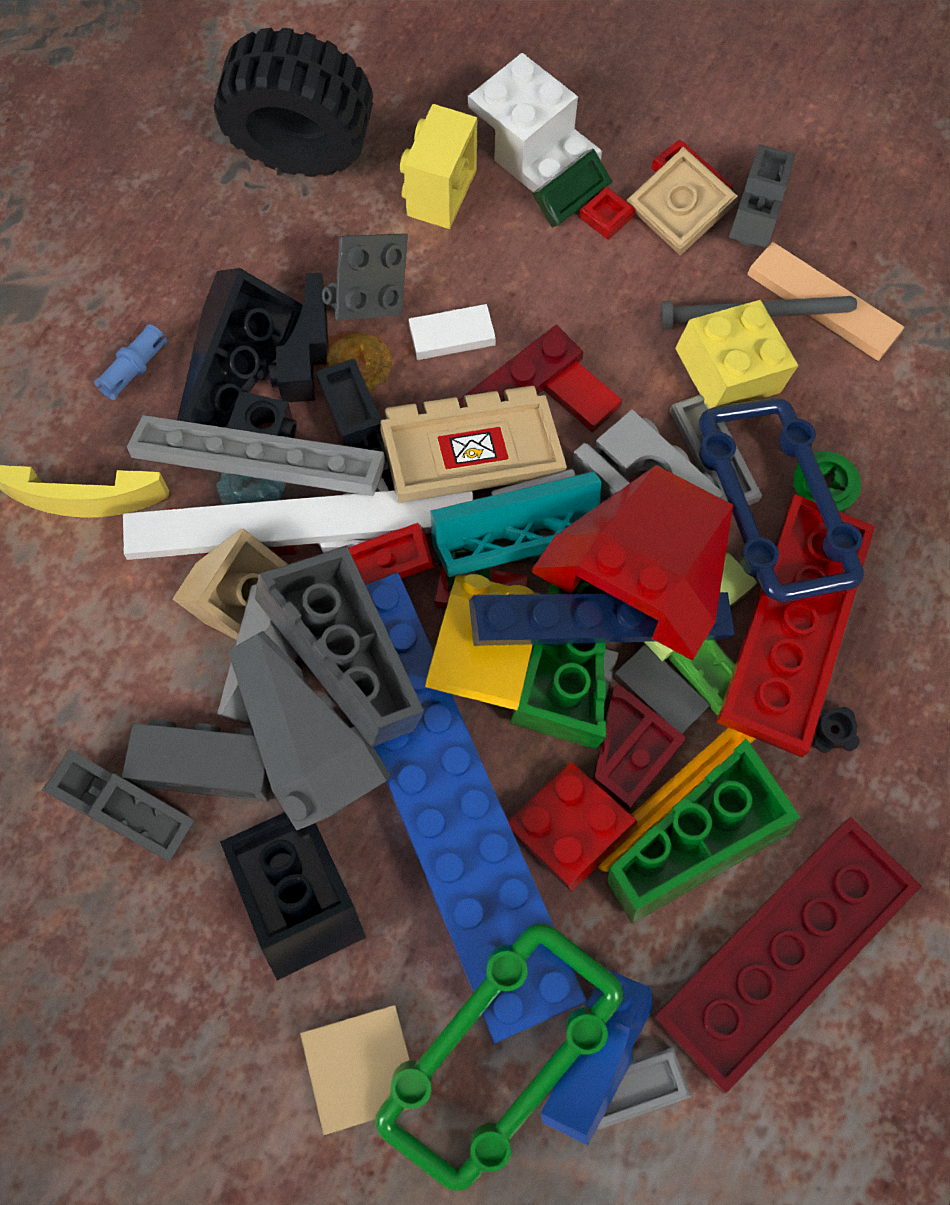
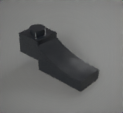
(305, 348)

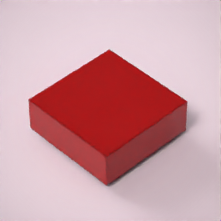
(607, 213)

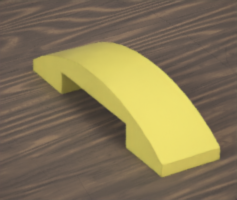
(131, 493)

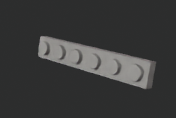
(257, 455)

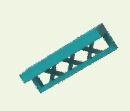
(513, 517)

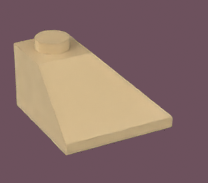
(222, 581)

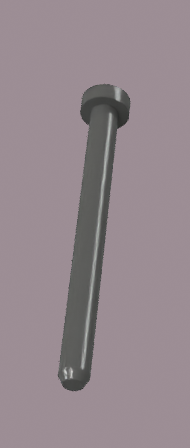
(675, 314)

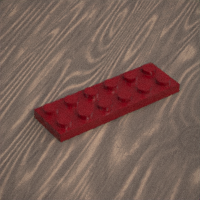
(786, 954)

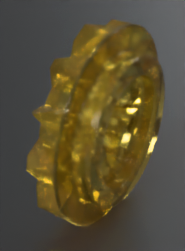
(375, 354)

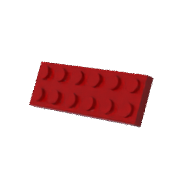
(793, 643)

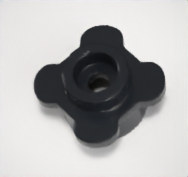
(846, 738)

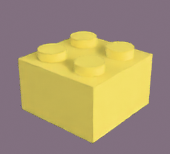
(439, 165)
(736, 355)

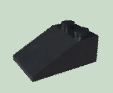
(292, 894)

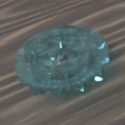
(233, 492)

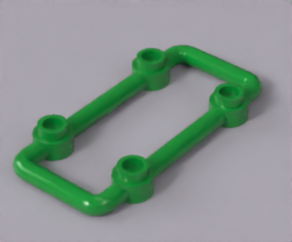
(492, 1141)

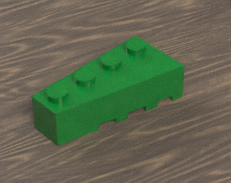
(565, 687)
(706, 833)

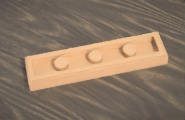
(795, 279)

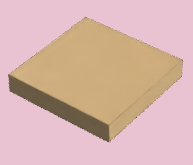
(682, 201)
(354, 1066)

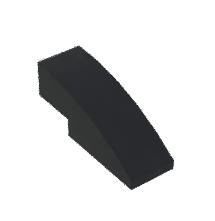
(353, 409)

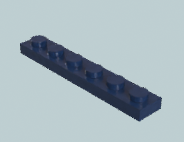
(571, 620)

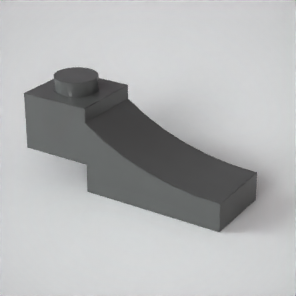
(762, 196)
(118, 805)

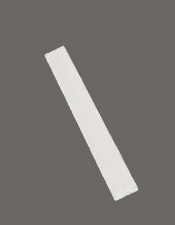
(277, 522)

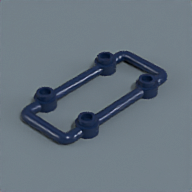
(759, 553)

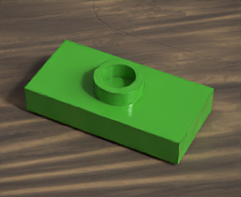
(707, 673)

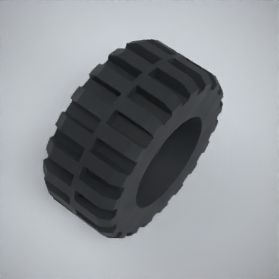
(293, 102)

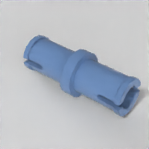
(130, 362)

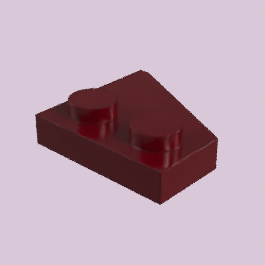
(634, 748)

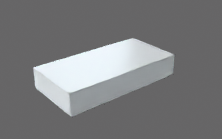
(452, 332)

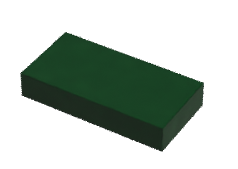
(572, 187)

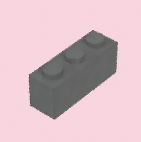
(196, 761)

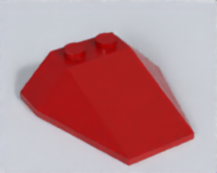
(653, 548)

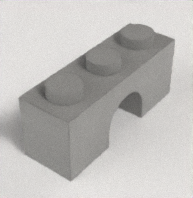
(636, 447)

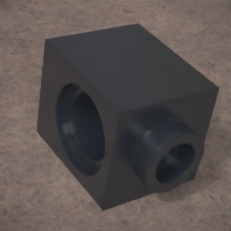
(255, 410)

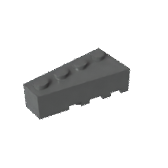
(342, 640)

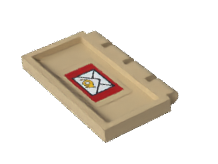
(470, 446)

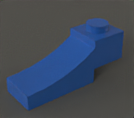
(593, 1079)

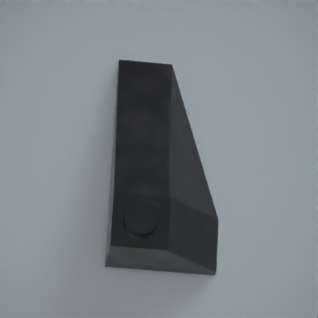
(234, 344)

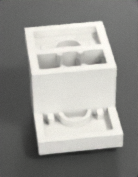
(531, 121)

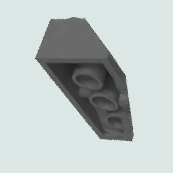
(306, 748)

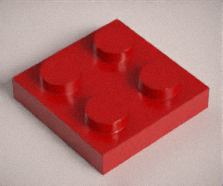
(572, 826)

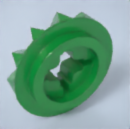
(845, 479)

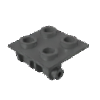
(368, 277)

